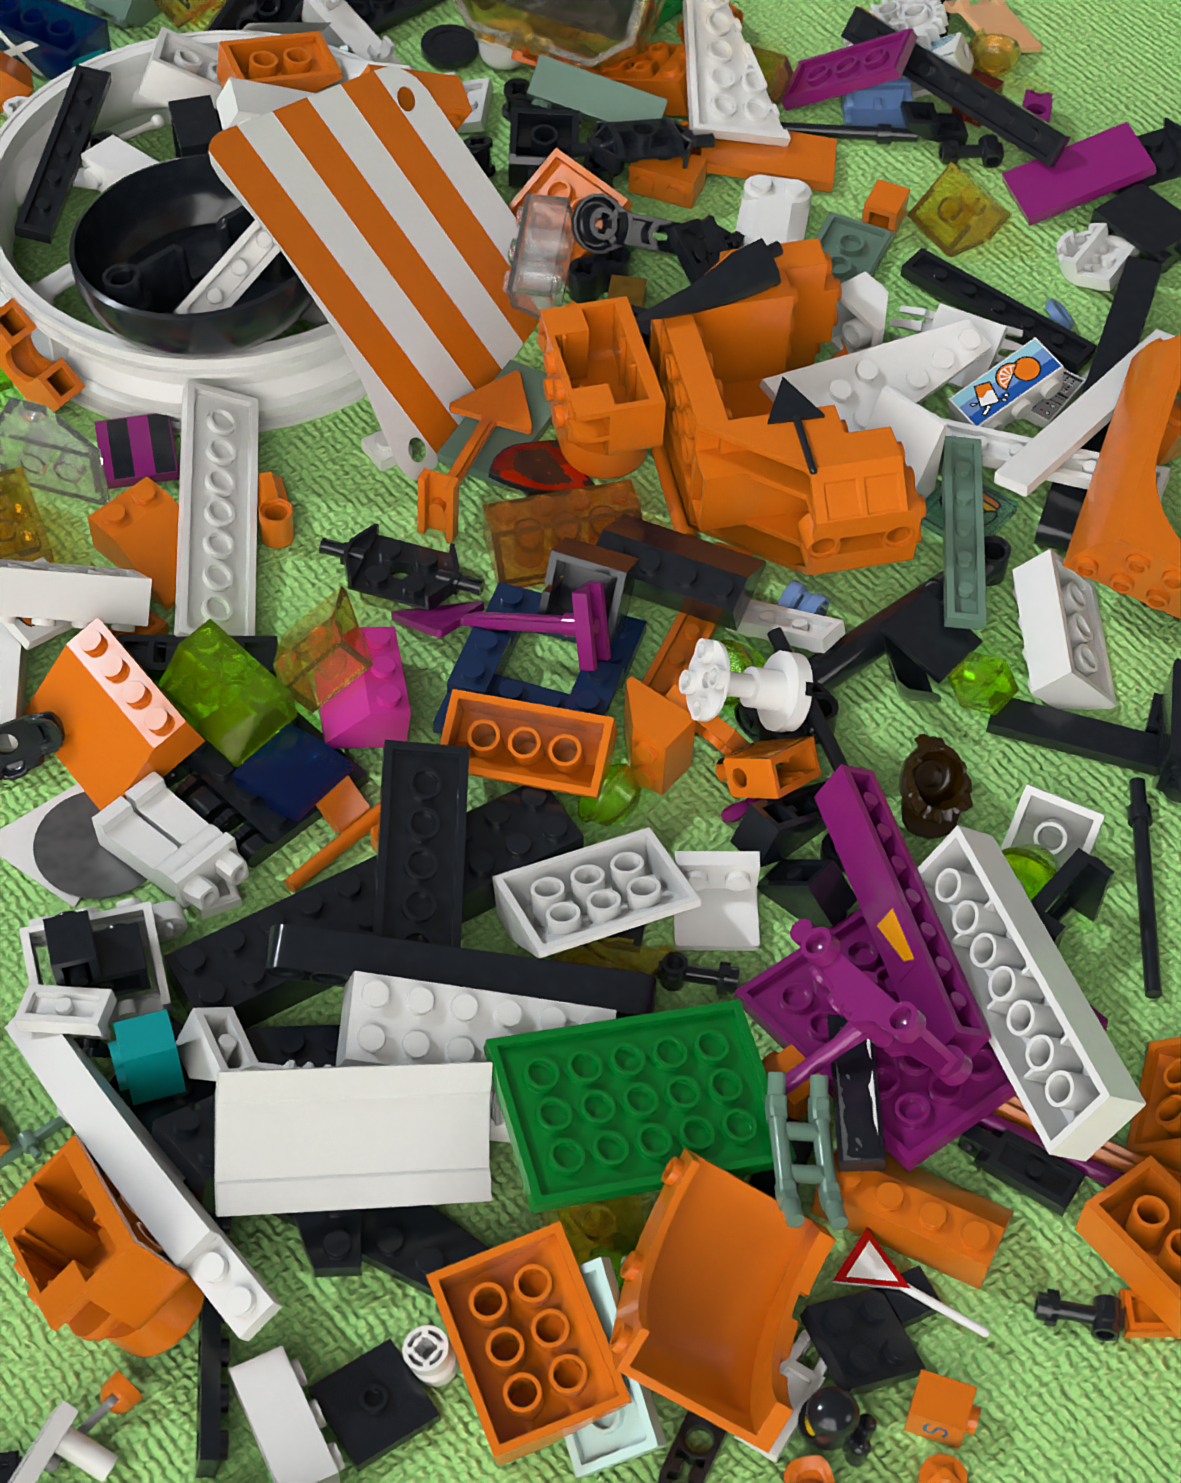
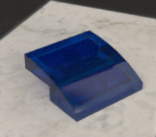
(292, 772)

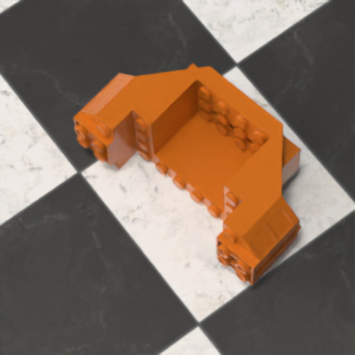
(751, 477)

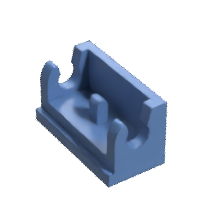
(877, 104)

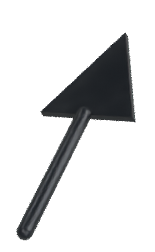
(793, 406)

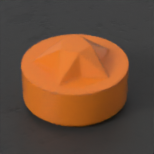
(942, 1469)

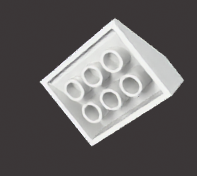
(591, 893)

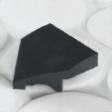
(700, 244)

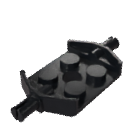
(639, 141)
(1164, 150)
(374, 559)

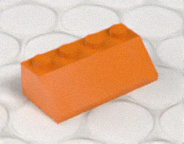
(531, 743)
(923, 1218)

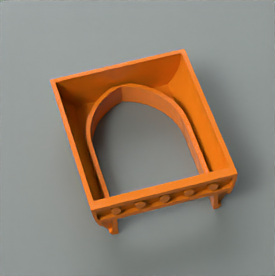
(1122, 525)

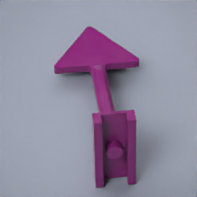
(586, 623)

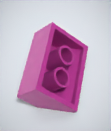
(374, 703)

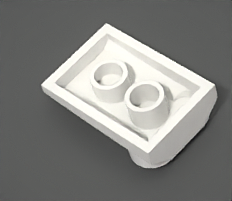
(774, 209)

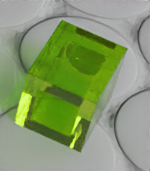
(983, 683)

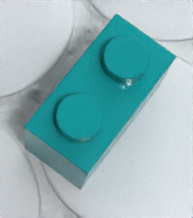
(147, 1057)

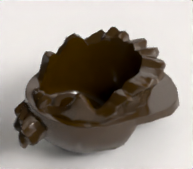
(933, 788)

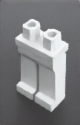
(169, 843)

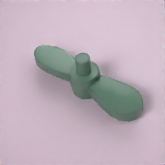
(29, 1141)

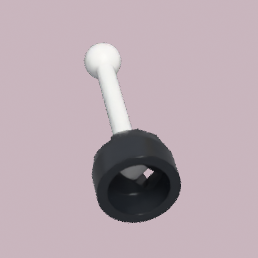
(156, 122)

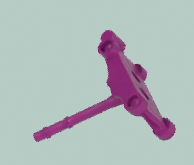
(870, 1014)

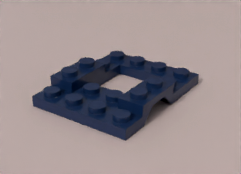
(488, 652)

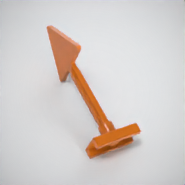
(494, 405)

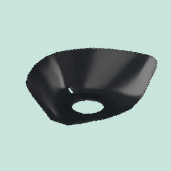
(907, 676)

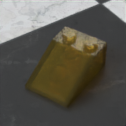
(322, 652)

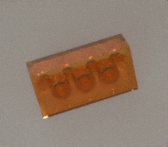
(526, 529)

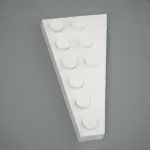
(725, 79)
(908, 365)

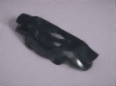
(36, 737)

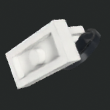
(70, 1011)

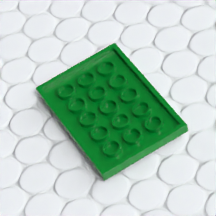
(616, 1099)

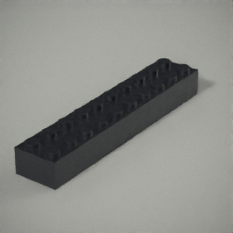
(230, 962)

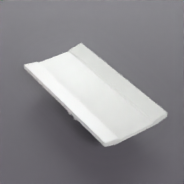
(351, 1137)

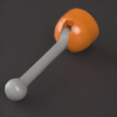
(117, 1397)

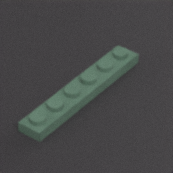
(963, 533)

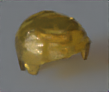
(994, 53)

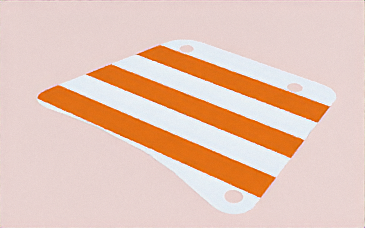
(391, 243)

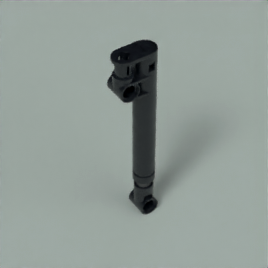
(863, 647)

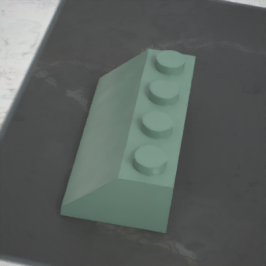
(597, 97)

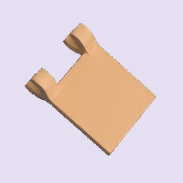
(995, 19)

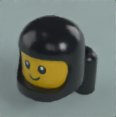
(834, 1422)

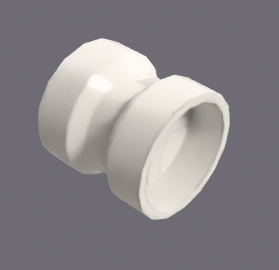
(436, 1365)

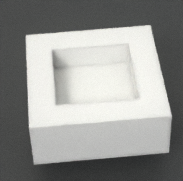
(378, 451)

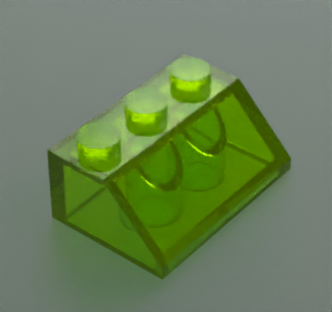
(226, 693)

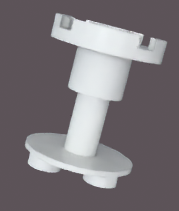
(773, 690)

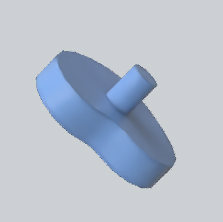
(1059, 313)

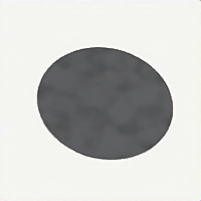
(73, 858)

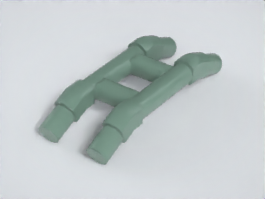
(815, 1131)

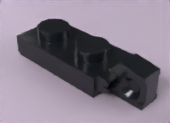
(1023, 1166)

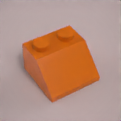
(656, 737)

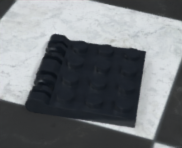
(219, 801)

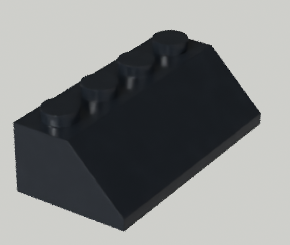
(686, 571)

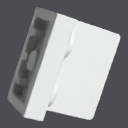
(728, 901)

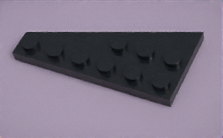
(331, 1236)

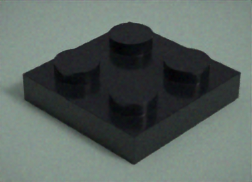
(862, 1341)

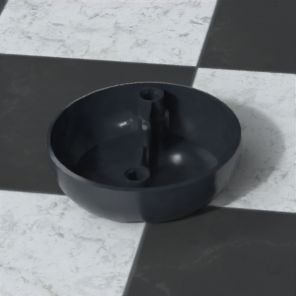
(154, 242)

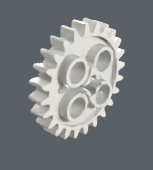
(924, 16)

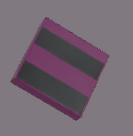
(137, 449)

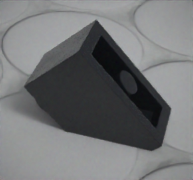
(809, 890)

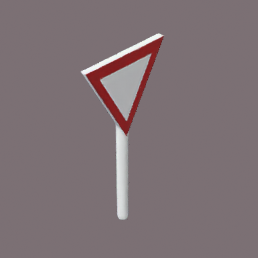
(871, 1267)

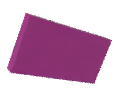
(849, 69)
(1080, 175)

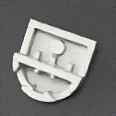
(1093, 257)

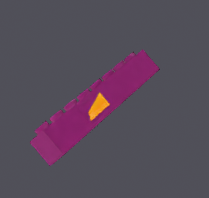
(899, 908)

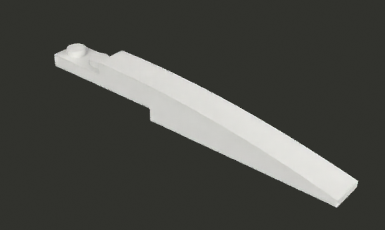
(147, 1179)

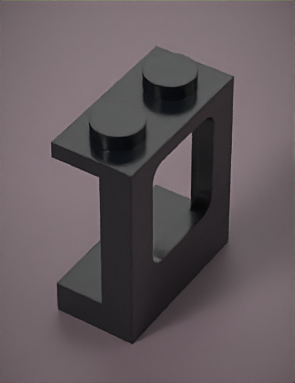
(1076, 885)

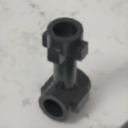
(987, 149)
(675, 971)
(1105, 1315)

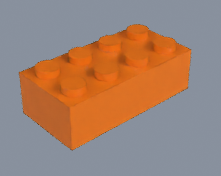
(1139, 1235)

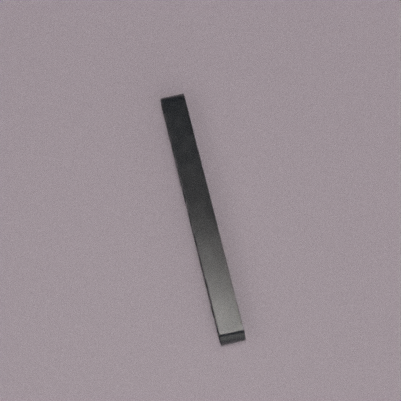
(1117, 340)

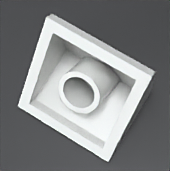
(1054, 824)

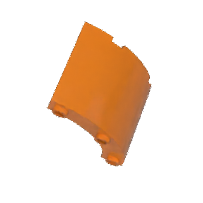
(716, 1298)

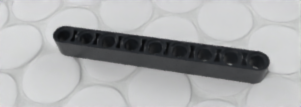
(334, 955)

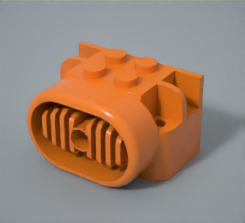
(601, 387)
(95, 1258)

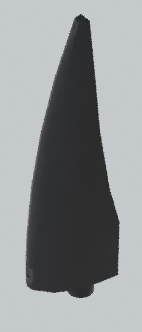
(735, 278)

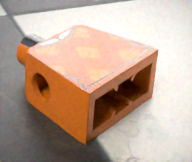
(753, 770)

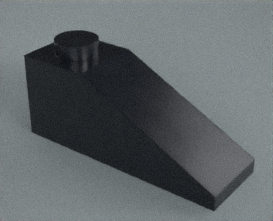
(780, 825)

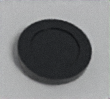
(449, 46)

